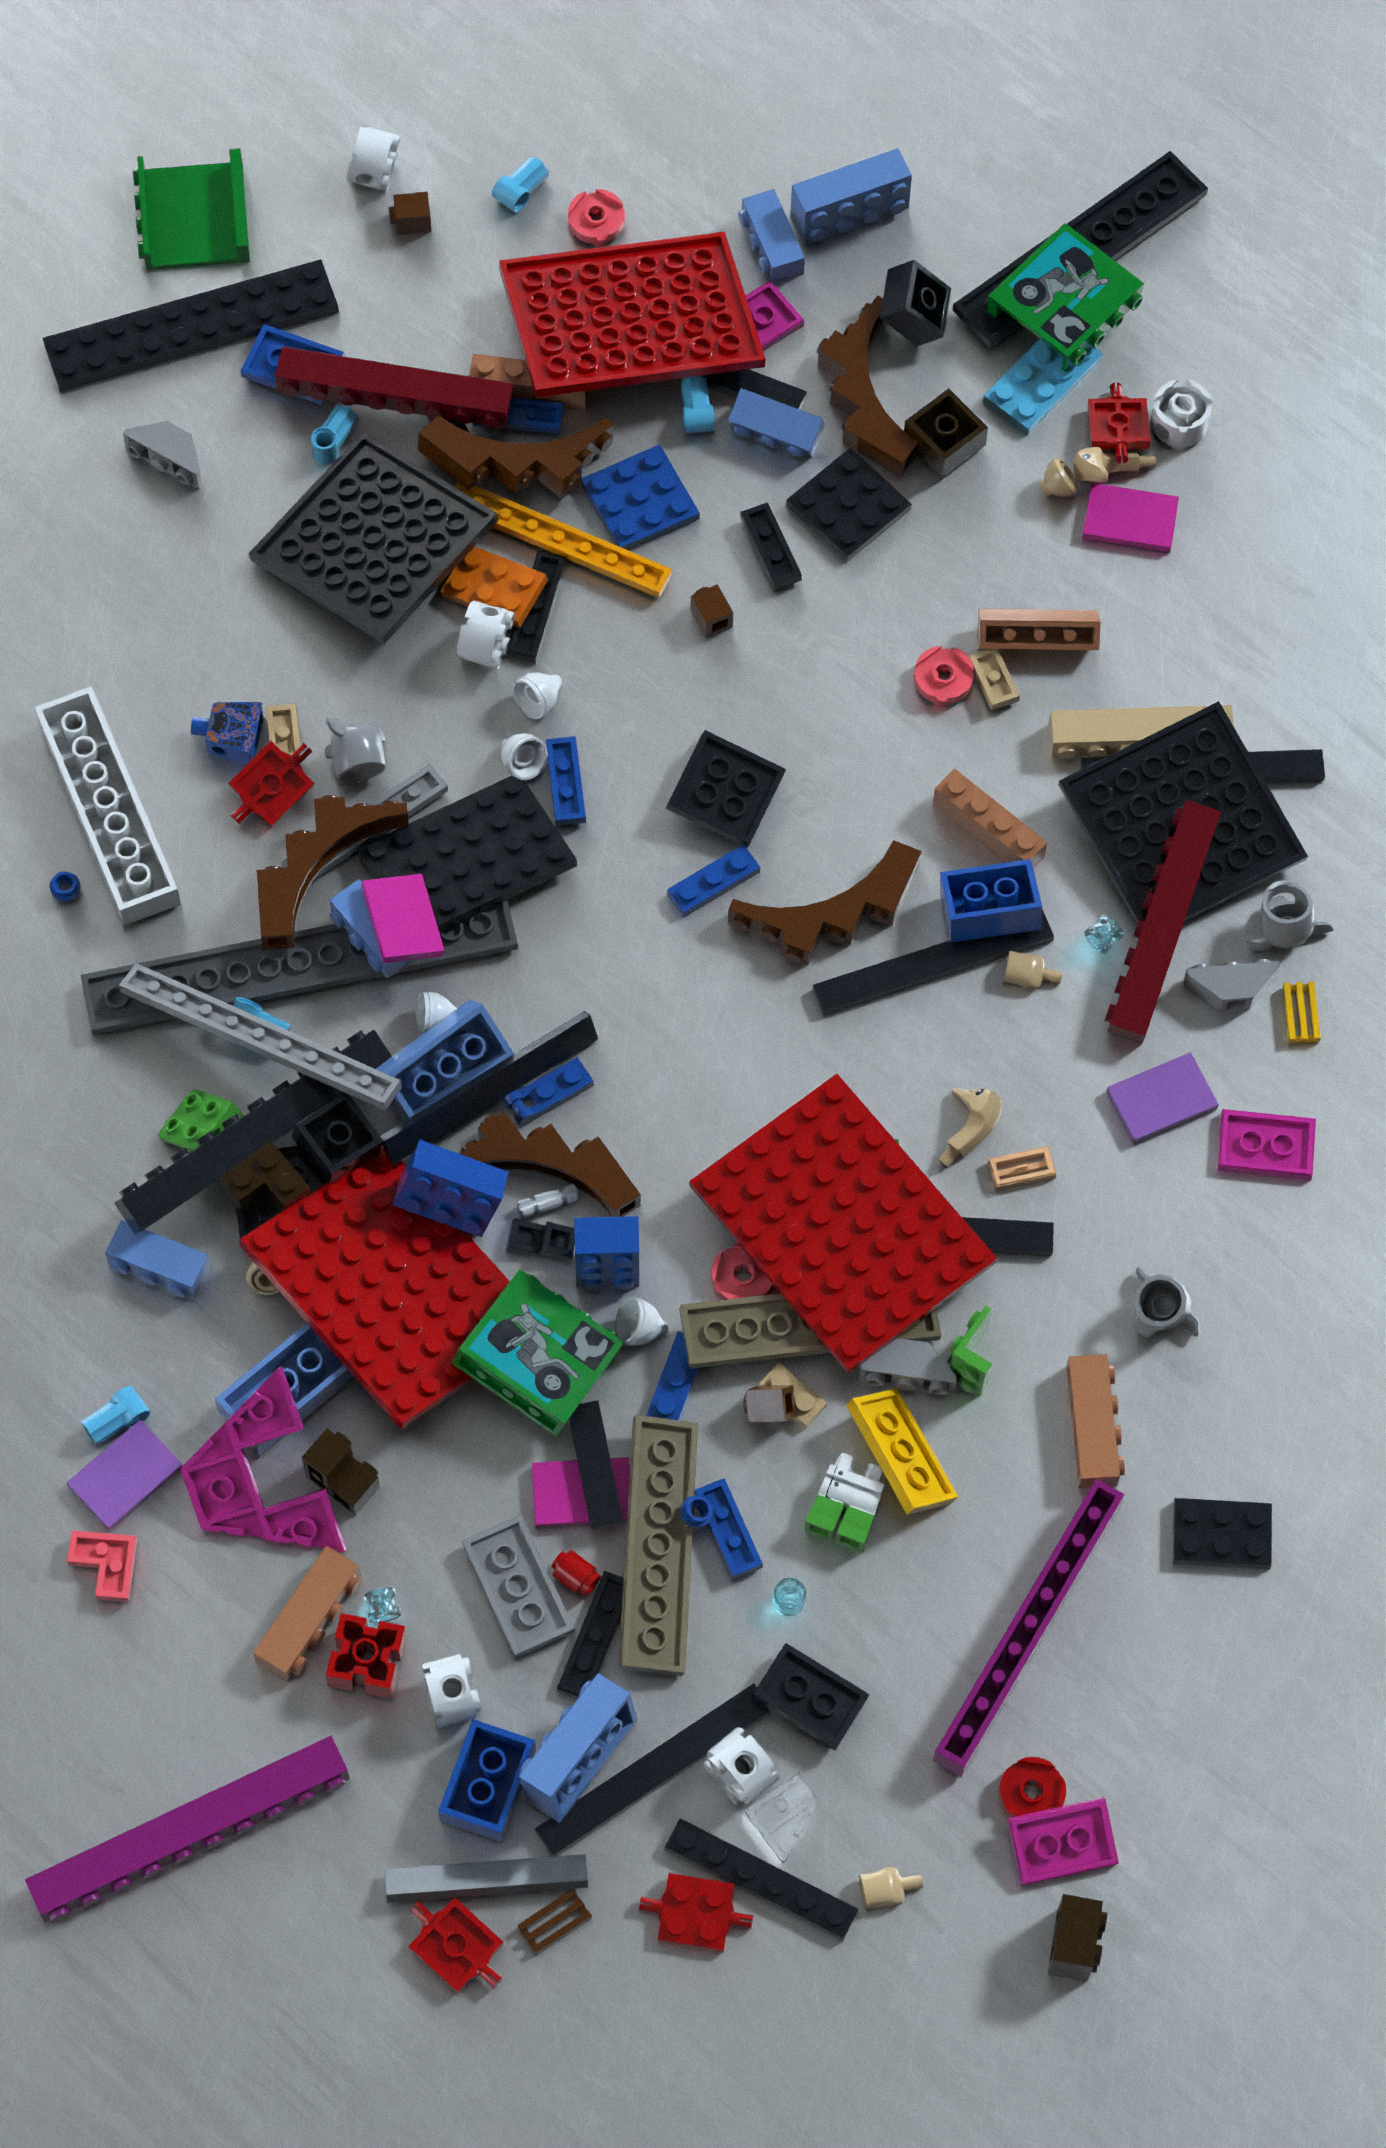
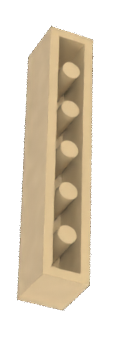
(1110, 730)

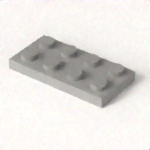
(518, 1586)

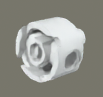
(373, 158)
(1181, 413)
(484, 634)
(445, 1671)
(757, 1763)

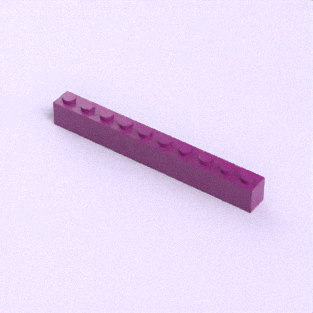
(1028, 1628)
(187, 1829)

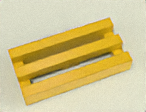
(1299, 988)

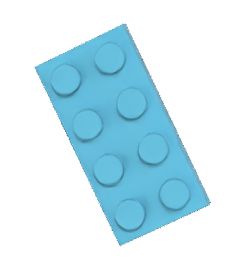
(1037, 385)

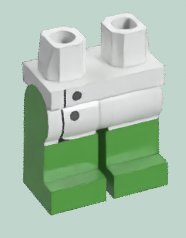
(851, 1492)

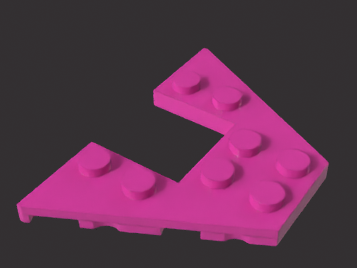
(225, 1488)

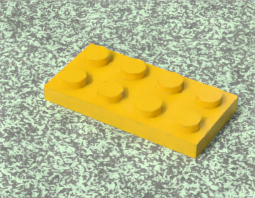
(902, 1451)

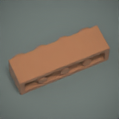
(516, 372)
(1038, 629)
(987, 820)
(1093, 1420)
(307, 1614)

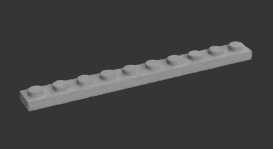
(260, 1036)

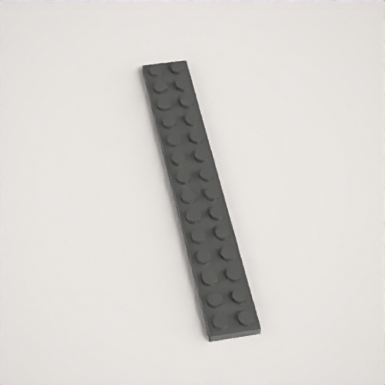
(318, 961)

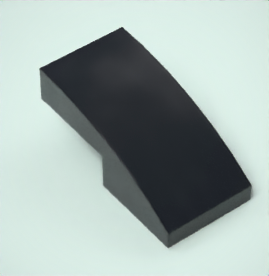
(541, 1241)

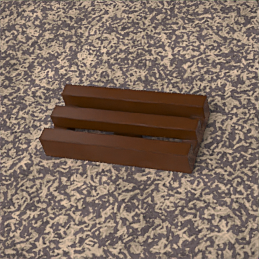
(546, 1911)

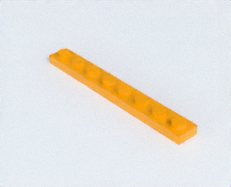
(573, 543)

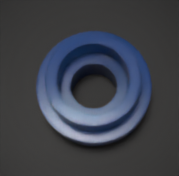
(62, 879)
(702, 1505)

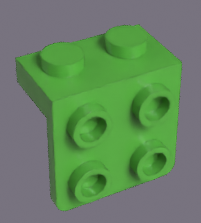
(196, 1117)
(970, 1368)

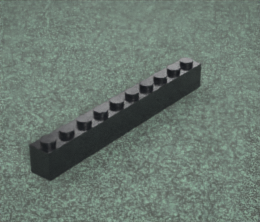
(238, 1140)

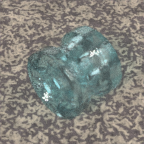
(1104, 933)
(790, 1590)
(382, 1605)

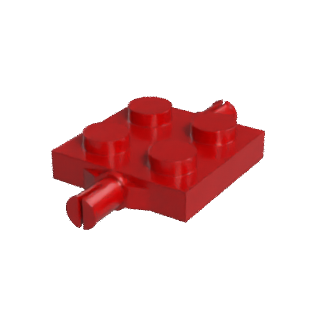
(1119, 423)
(271, 783)
(696, 1912)
(456, 1945)

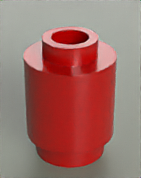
(575, 1573)

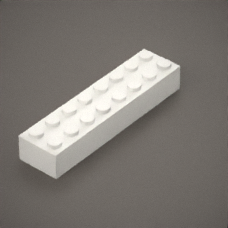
(107, 806)

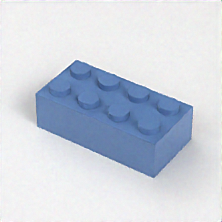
(850, 196)
(445, 1058)
(311, 1372)
(577, 1747)

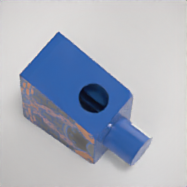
(231, 730)

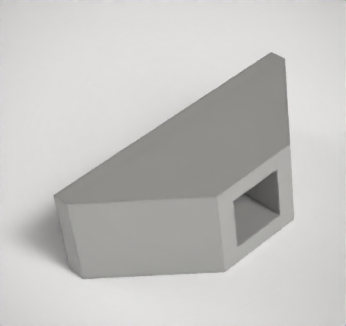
(167, 450)
(1231, 984)
(909, 1366)

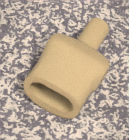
(1029, 970)
(886, 1887)

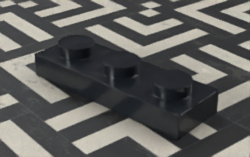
(771, 546)

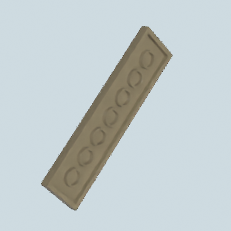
(761, 1330)
(658, 1546)

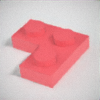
(112, 1555)

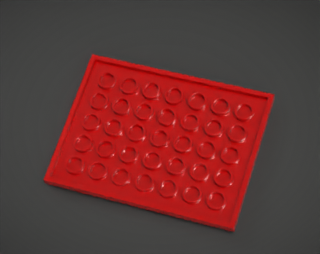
(631, 314)
(842, 1223)
(380, 1285)

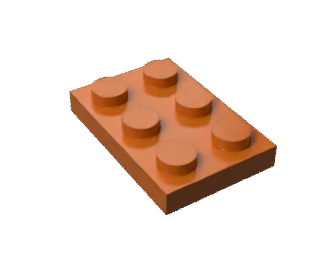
(494, 582)

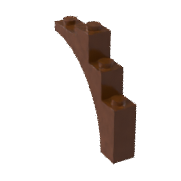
(867, 424)
(515, 465)
(307, 854)
(839, 917)
(545, 1153)

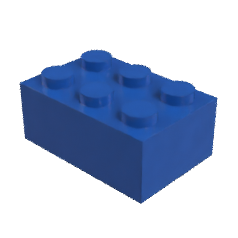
(991, 900)
(450, 1188)
(606, 1252)
(486, 1780)

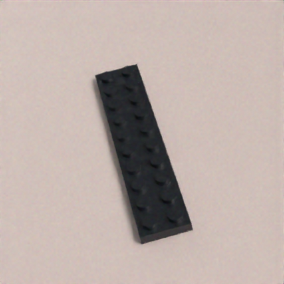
(1110, 224)
(190, 325)

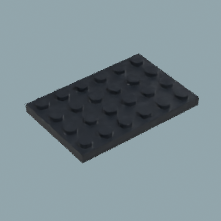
(474, 851)

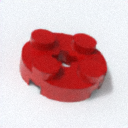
(1020, 1776)

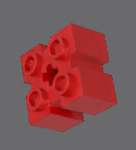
(354, 1640)

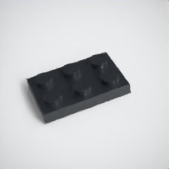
(1222, 1533)
(810, 1696)

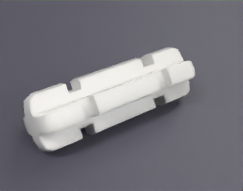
(548, 1200)

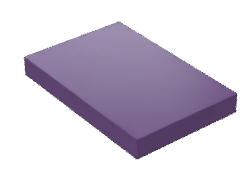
(1162, 1097)
(124, 1475)

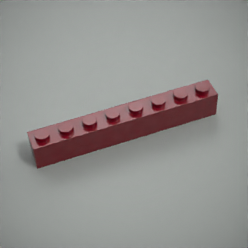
(394, 387)
(1163, 922)

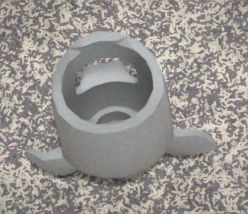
(355, 747)
(1286, 921)
(1162, 1304)

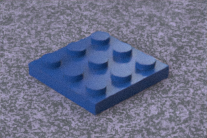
(640, 498)

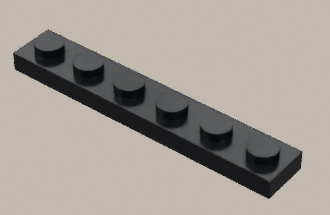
(761, 1879)

